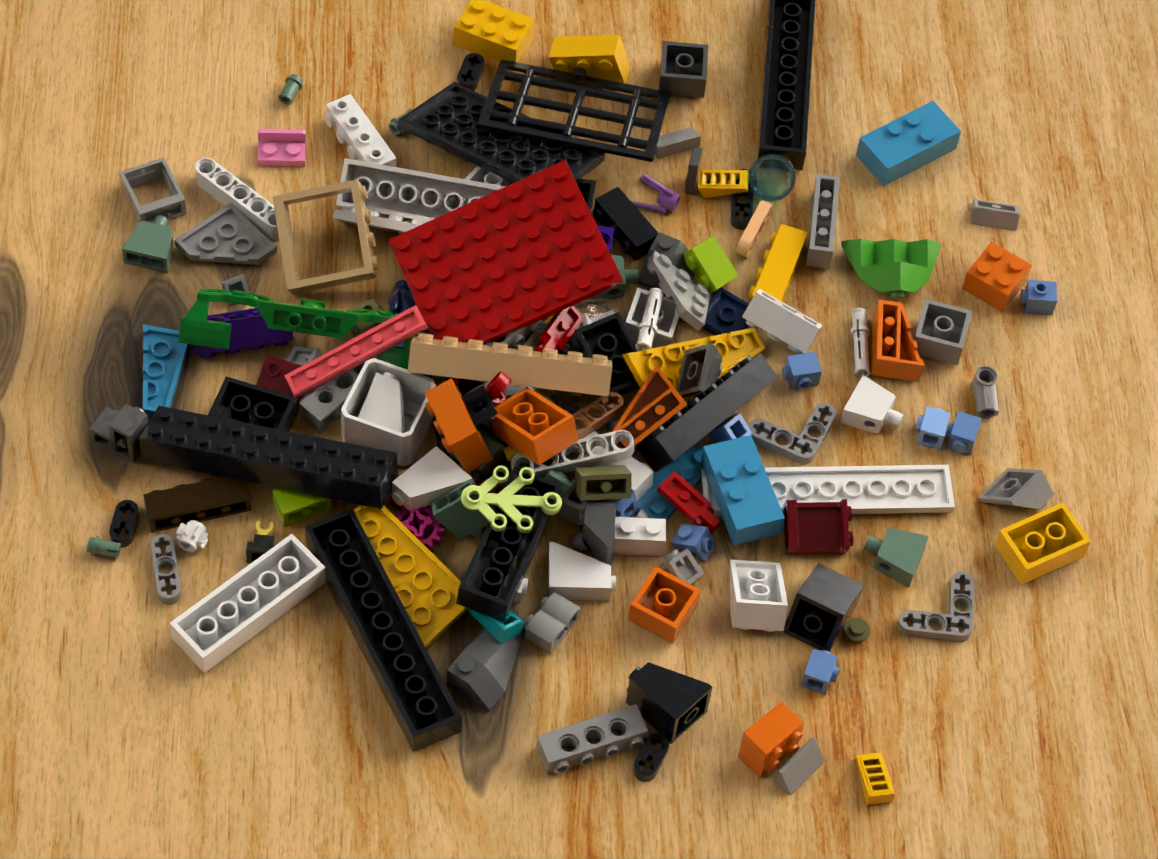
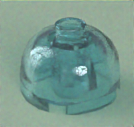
(772, 177)

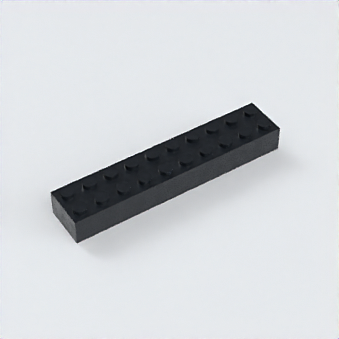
(786, 80)
(269, 457)
(384, 631)

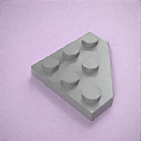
(226, 239)
(690, 298)

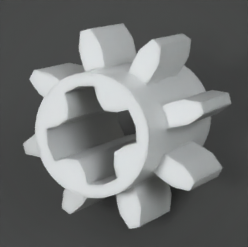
(192, 536)

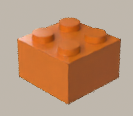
(996, 276)
(664, 604)
(771, 740)

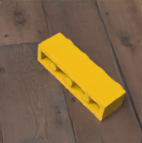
(780, 262)

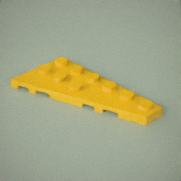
(669, 358)
(417, 575)

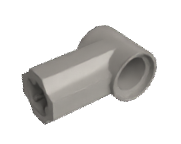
(985, 393)

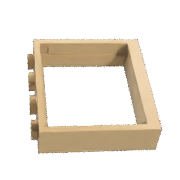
(367, 238)

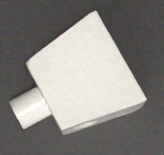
(870, 407)

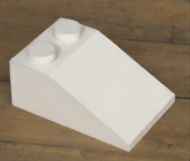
(757, 595)

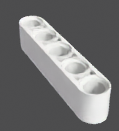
(229, 189)
(586, 458)

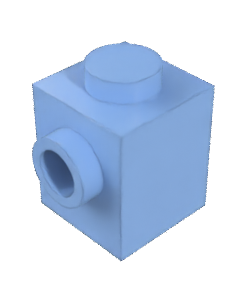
(932, 427)

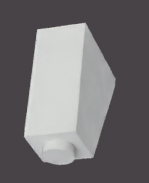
(385, 403)
(427, 480)
(578, 575)

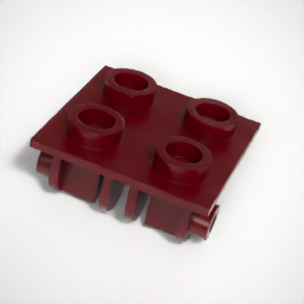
(273, 376)

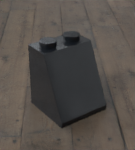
(822, 607)
(668, 699)

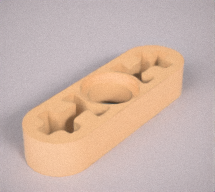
(754, 228)

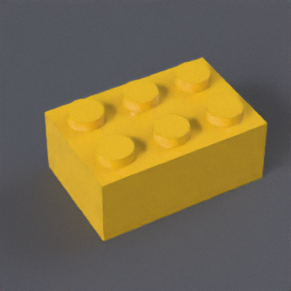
(493, 31)
(1042, 543)

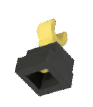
(262, 543)

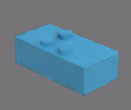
(908, 143)
(742, 490)

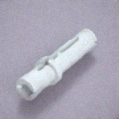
(647, 328)
(860, 335)

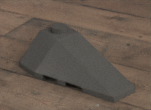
(485, 668)

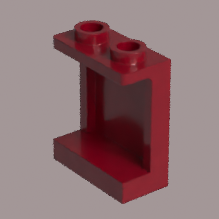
(817, 527)

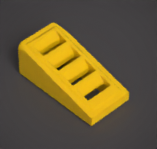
(709, 178)
(872, 796)

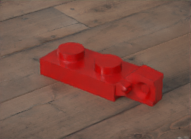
(560, 329)
(688, 502)

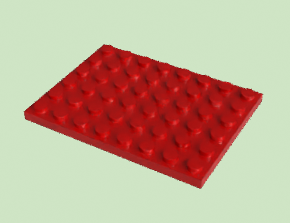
(506, 259)

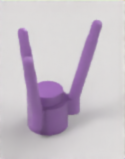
(667, 198)

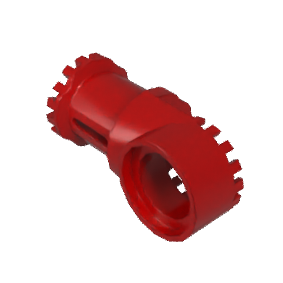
(496, 387)

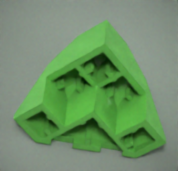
(893, 264)

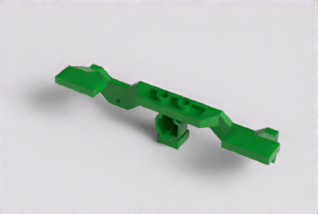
(306, 318)

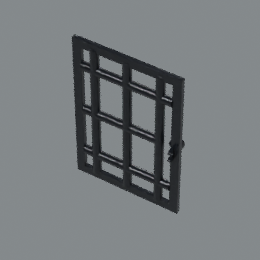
(575, 109)

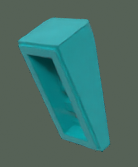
(500, 630)

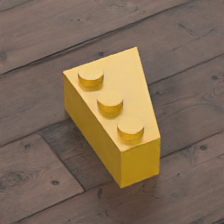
(598, 54)

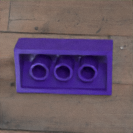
(247, 330)

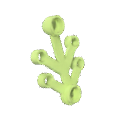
(507, 500)

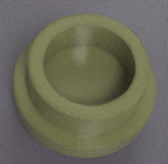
(857, 630)

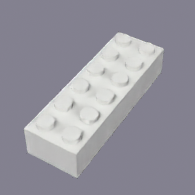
(248, 603)

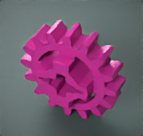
(426, 522)

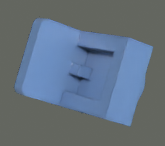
(696, 539)

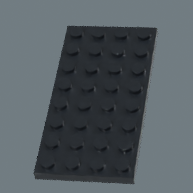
(451, 122)

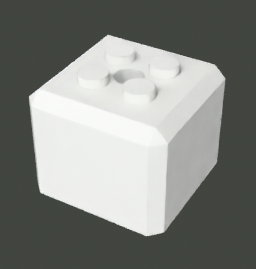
(368, 434)

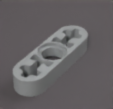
(173, 576)

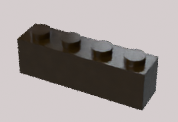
(196, 502)

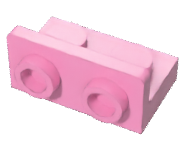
(281, 147)

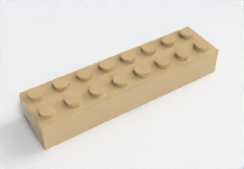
(521, 365)

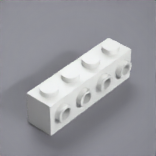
(357, 132)

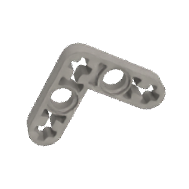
(802, 442)
(954, 616)

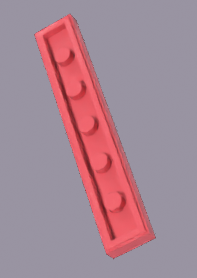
(356, 351)

